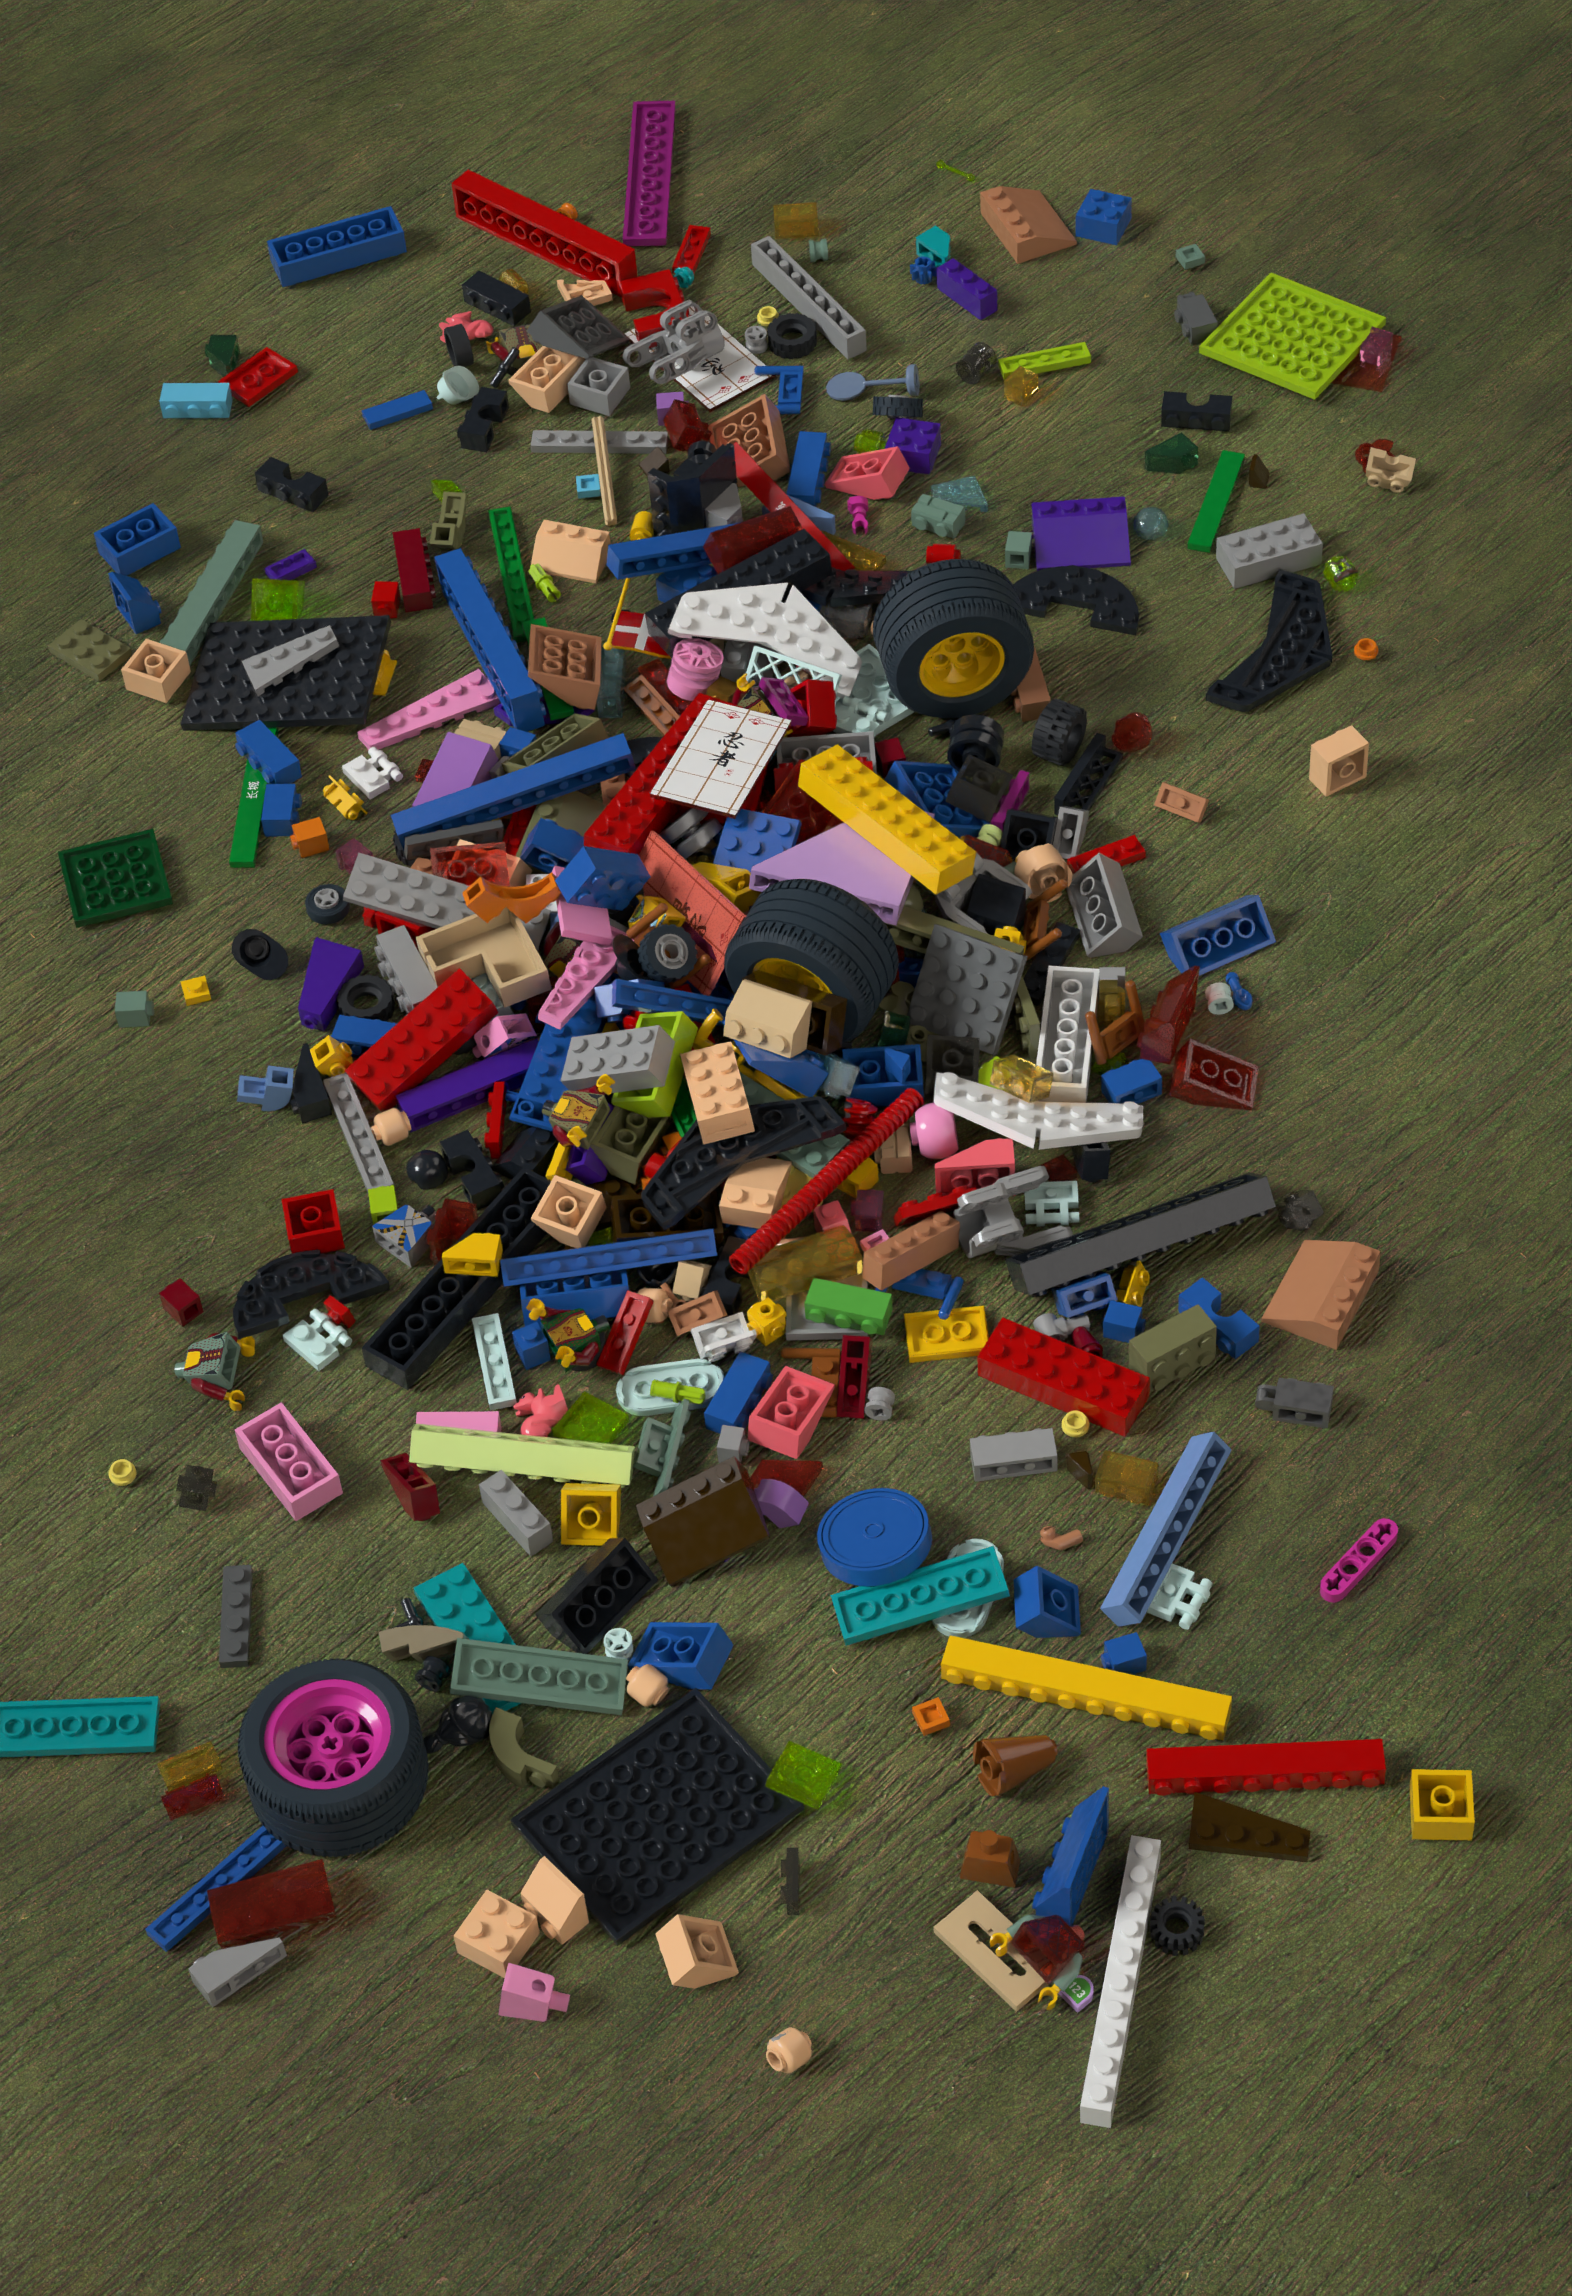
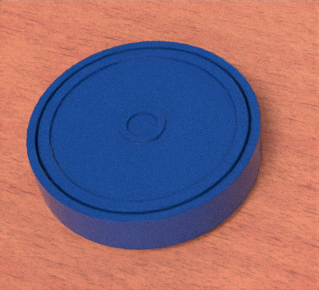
(874, 1537)

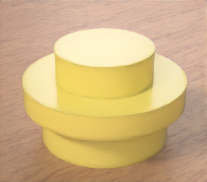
(767, 315)
(1075, 1424)
(122, 1472)

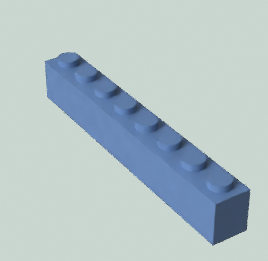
(1165, 1529)

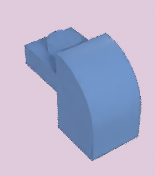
(270, 1092)

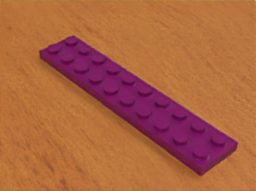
(649, 173)

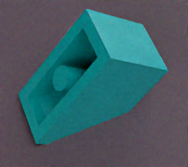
(935, 245)

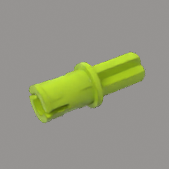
(544, 582)
(677, 1391)

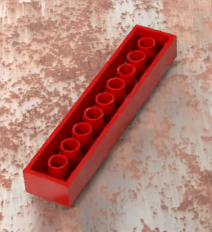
(542, 231)
(632, 812)

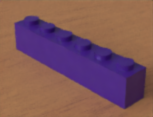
(465, 1087)

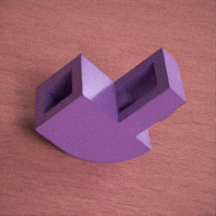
(780, 1502)

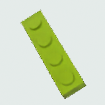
(1047, 359)

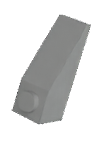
(232, 1968)

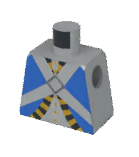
(405, 1233)

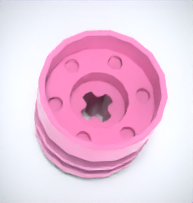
(694, 667)

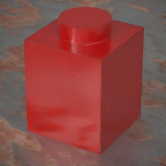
(386, 599)

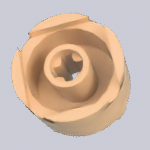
(1041, 869)

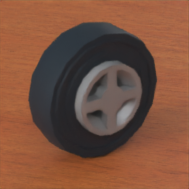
(326, 904)

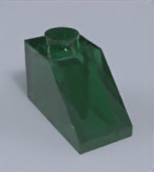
(223, 353)
(1172, 455)

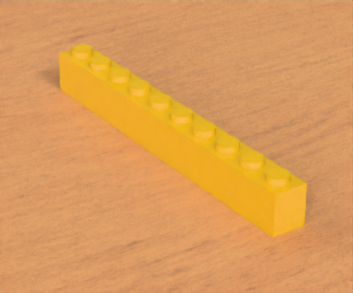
(1086, 1688)

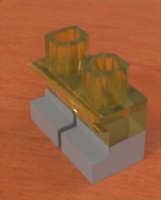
(1111, 994)

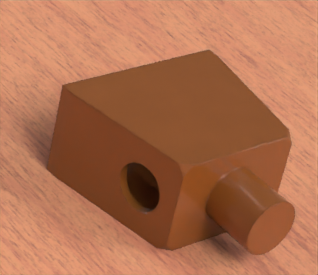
(990, 1859)

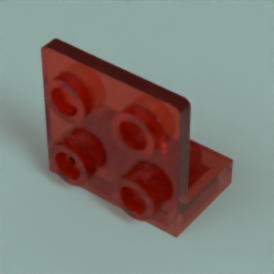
(450, 1224)

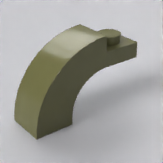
(452, 523)
(512, 1761)

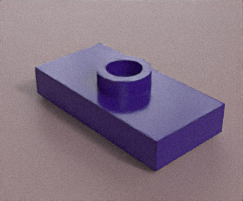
(291, 566)

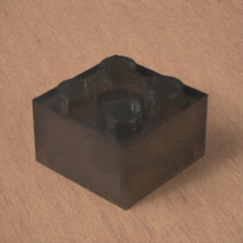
(979, 788)
(950, 1055)

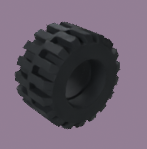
(1059, 732)

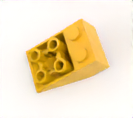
(730, 882)

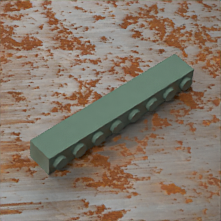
(214, 588)

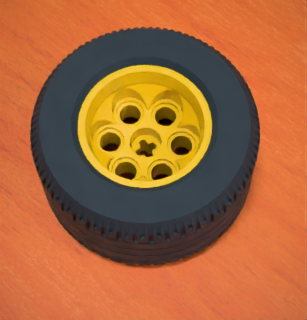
(953, 638)
(818, 940)

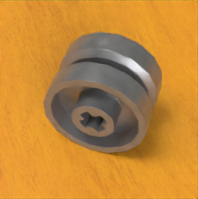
(691, 831)

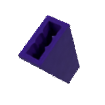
(327, 971)

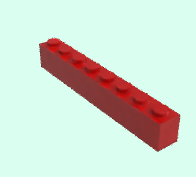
(1265, 1766)

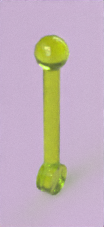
(941, 164)

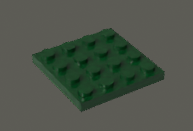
(115, 878)

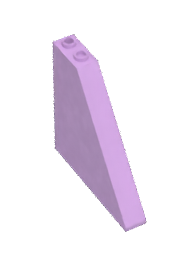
(845, 861)

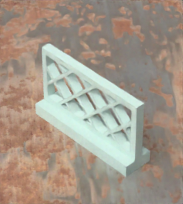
(753, 665)

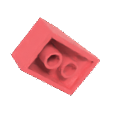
(870, 473)
(976, 1166)
(789, 1412)

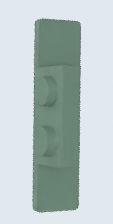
(659, 1447)

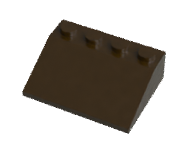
(703, 1520)

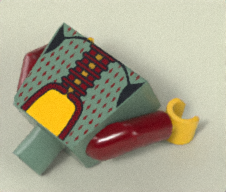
(213, 1364)

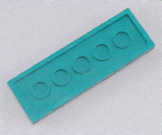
(920, 1596)
(458, 1604)
(79, 1726)

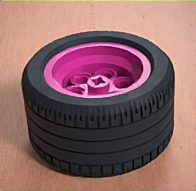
(330, 1716)

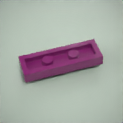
(783, 700)
(1017, 792)

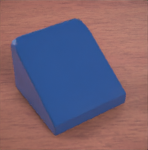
(898, 1064)

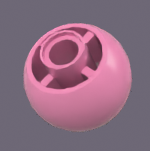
(934, 1132)

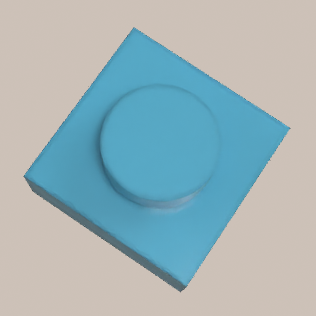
(588, 486)

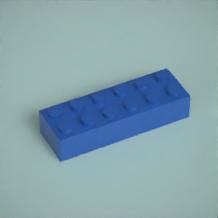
(336, 246)

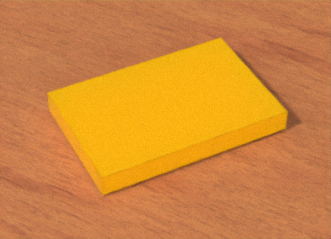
(939, 1339)

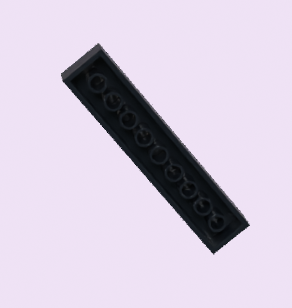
(1140, 1234)
(446, 1301)

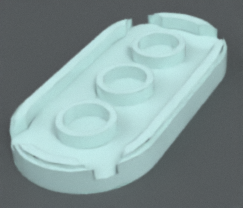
(634, 1388)
(971, 1620)

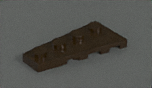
(1239, 1831)

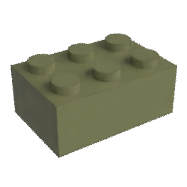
(1174, 1347)

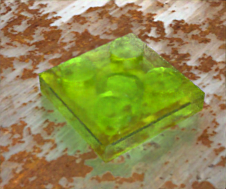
(591, 1421)
(803, 1775)

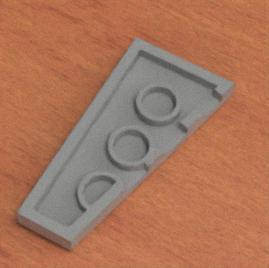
(279, 661)

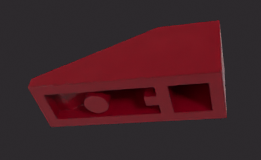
(854, 1376)
(412, 1486)

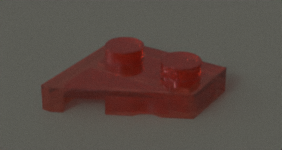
(794, 1473)

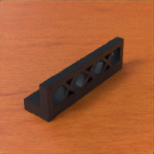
(1080, 779)

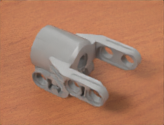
(685, 340)
(959, 895)
(990, 1224)

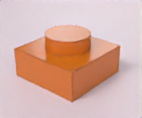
(931, 1716)

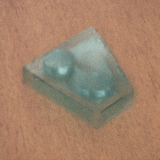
(961, 492)

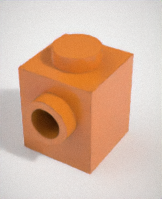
(309, 837)

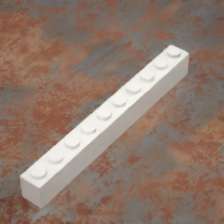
(1120, 1982)

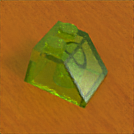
(277, 599)

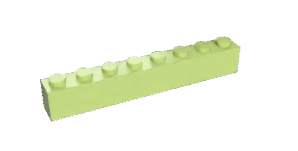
(521, 1454)

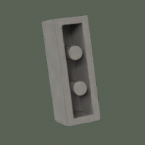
(1013, 1454)
(516, 1513)

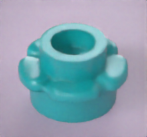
(684, 276)

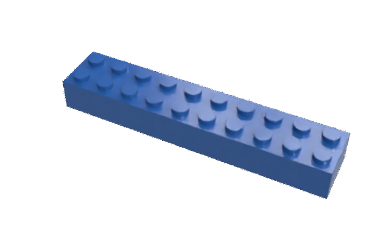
(490, 640)

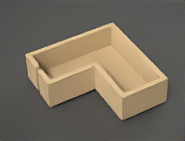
(493, 948)

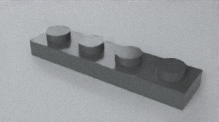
(480, 833)
(236, 1616)

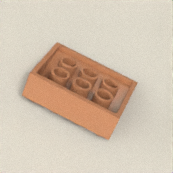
(1024, 222)
(759, 433)
(566, 664)
(1323, 1290)

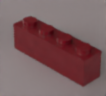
(413, 571)

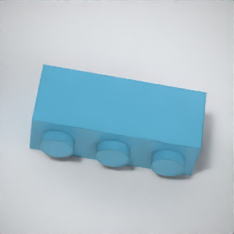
(196, 400)

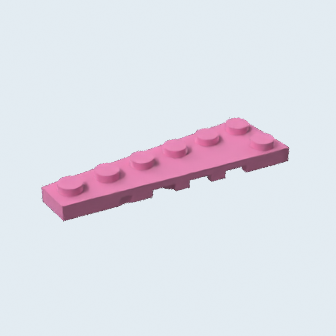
(449, 702)
(587, 969)

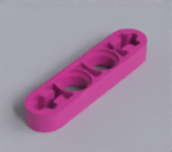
(1356, 1558)

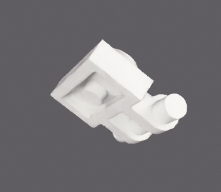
(367, 777)

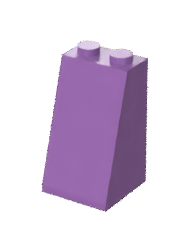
(457, 766)

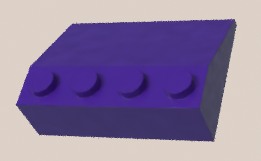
(1081, 533)

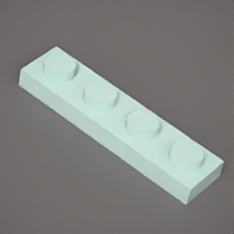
(494, 1361)

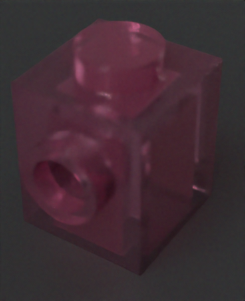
(868, 1210)

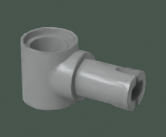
(1059, 1327)

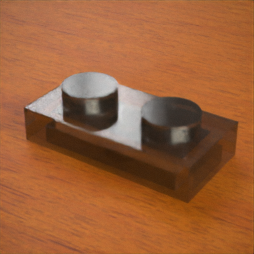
(791, 1892)

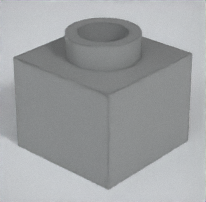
(732, 1443)

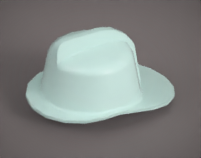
(457, 385)

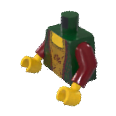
(569, 1333)

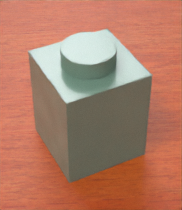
(1018, 550)
(133, 1009)

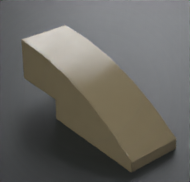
(418, 1642)

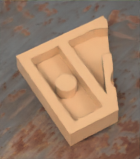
(594, 291)

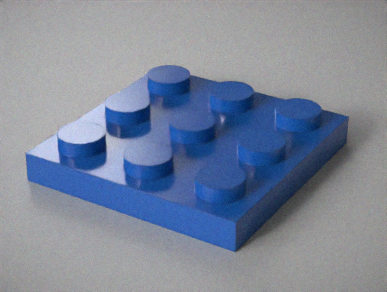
(755, 838)

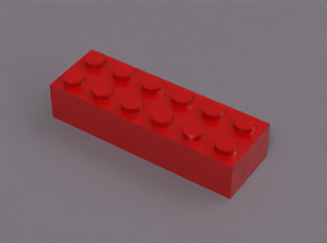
(422, 1040)
(1063, 1376)

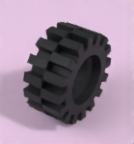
(1173, 1941)

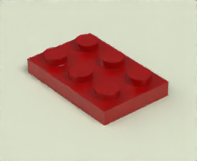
(259, 376)
(913, 1211)

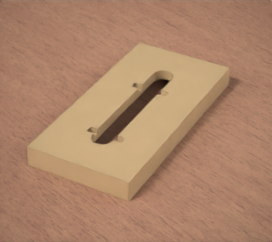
(956, 1935)

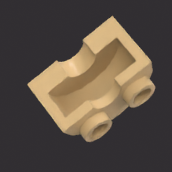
(1389, 471)

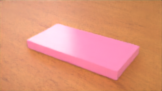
(583, 921)

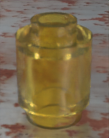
(513, 279)

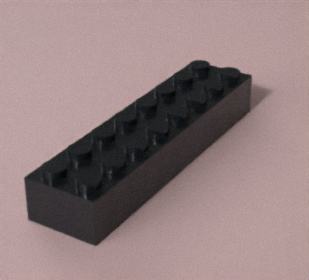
(793, 561)

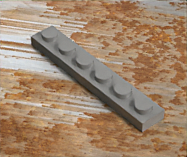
(583, 441)
(357, 1132)

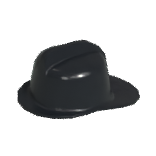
(260, 954)
(627, 959)

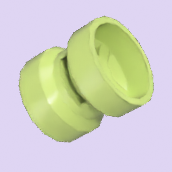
(991, 834)

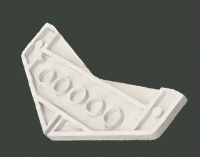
(761, 618)
(1053, 1122)

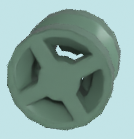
(818, 250)

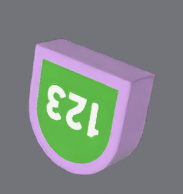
(1078, 1993)

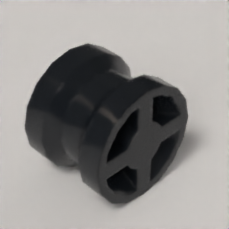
(432, 1673)

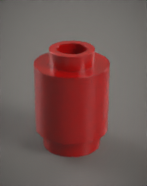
(942, 552)

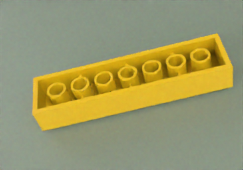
(887, 819)

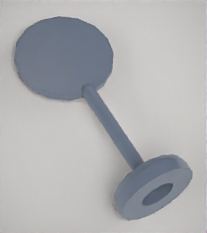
(851, 384)

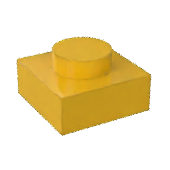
(195, 990)

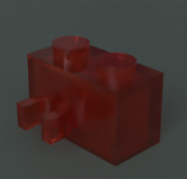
(685, 425)

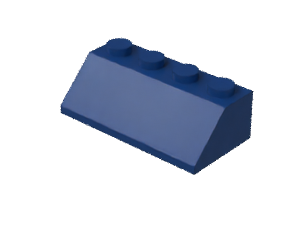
(1219, 935)

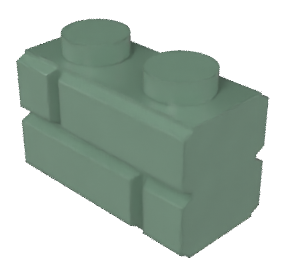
(938, 516)

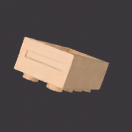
(717, 1092)

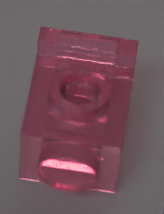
(1376, 346)
(348, 853)

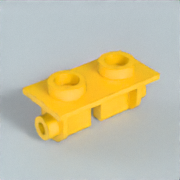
(385, 674)
(350, 804)
(1135, 1281)

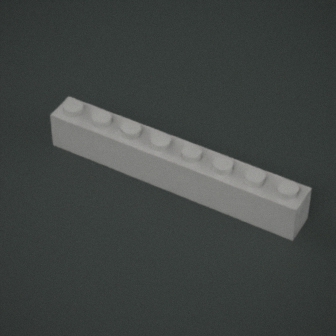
(808, 297)

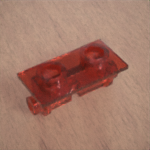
(192, 1797)

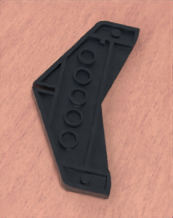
(853, 587)
(1292, 651)
(698, 1169)

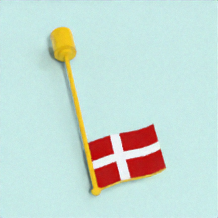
(630, 628)

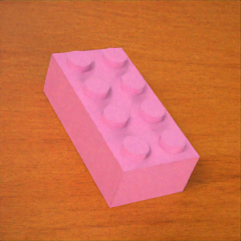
(288, 1461)

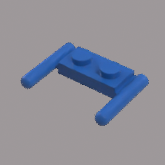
(789, 387)
(932, 1285)

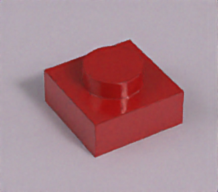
(338, 1312)

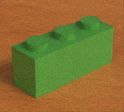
(848, 1306)

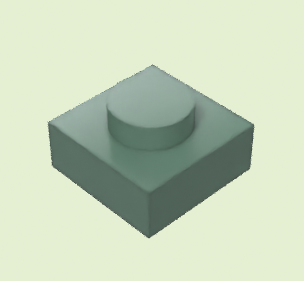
(1190, 256)

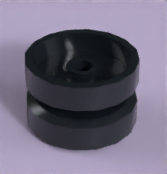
(975, 736)

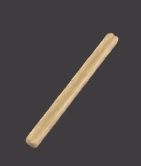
(604, 471)

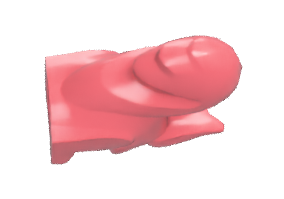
(474, 329)
(545, 1409)

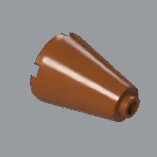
(1012, 1760)

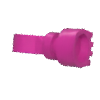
(858, 507)

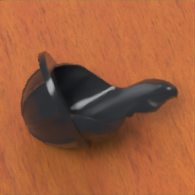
(460, 1724)

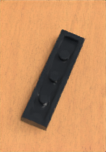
(1052, 955)

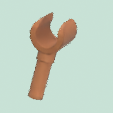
(676, 1302)

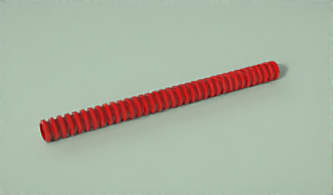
(826, 1181)

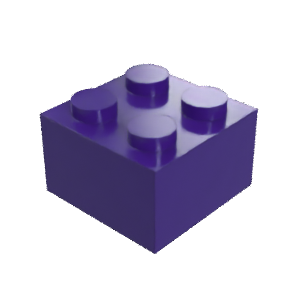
(917, 442)

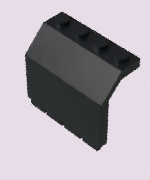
(681, 500)

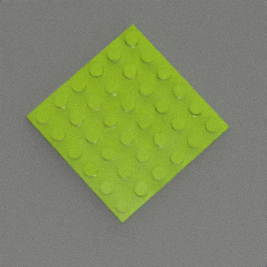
(1291, 335)

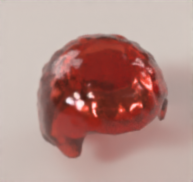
(1132, 732)

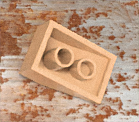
(754, 1192)

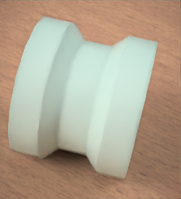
(1219, 998)
(616, 1638)

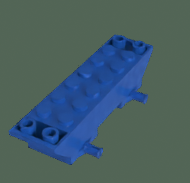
(547, 1065)

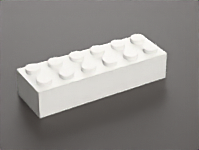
(1064, 1033)

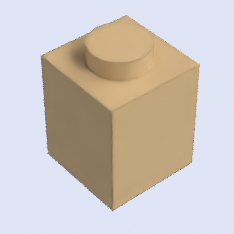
(690, 1279)

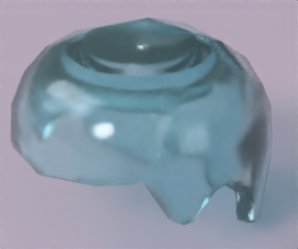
(1150, 523)

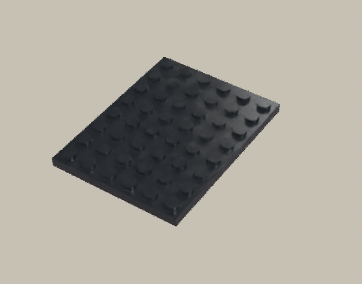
(323, 693)
(656, 1815)

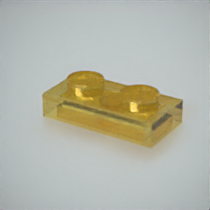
(189, 1766)

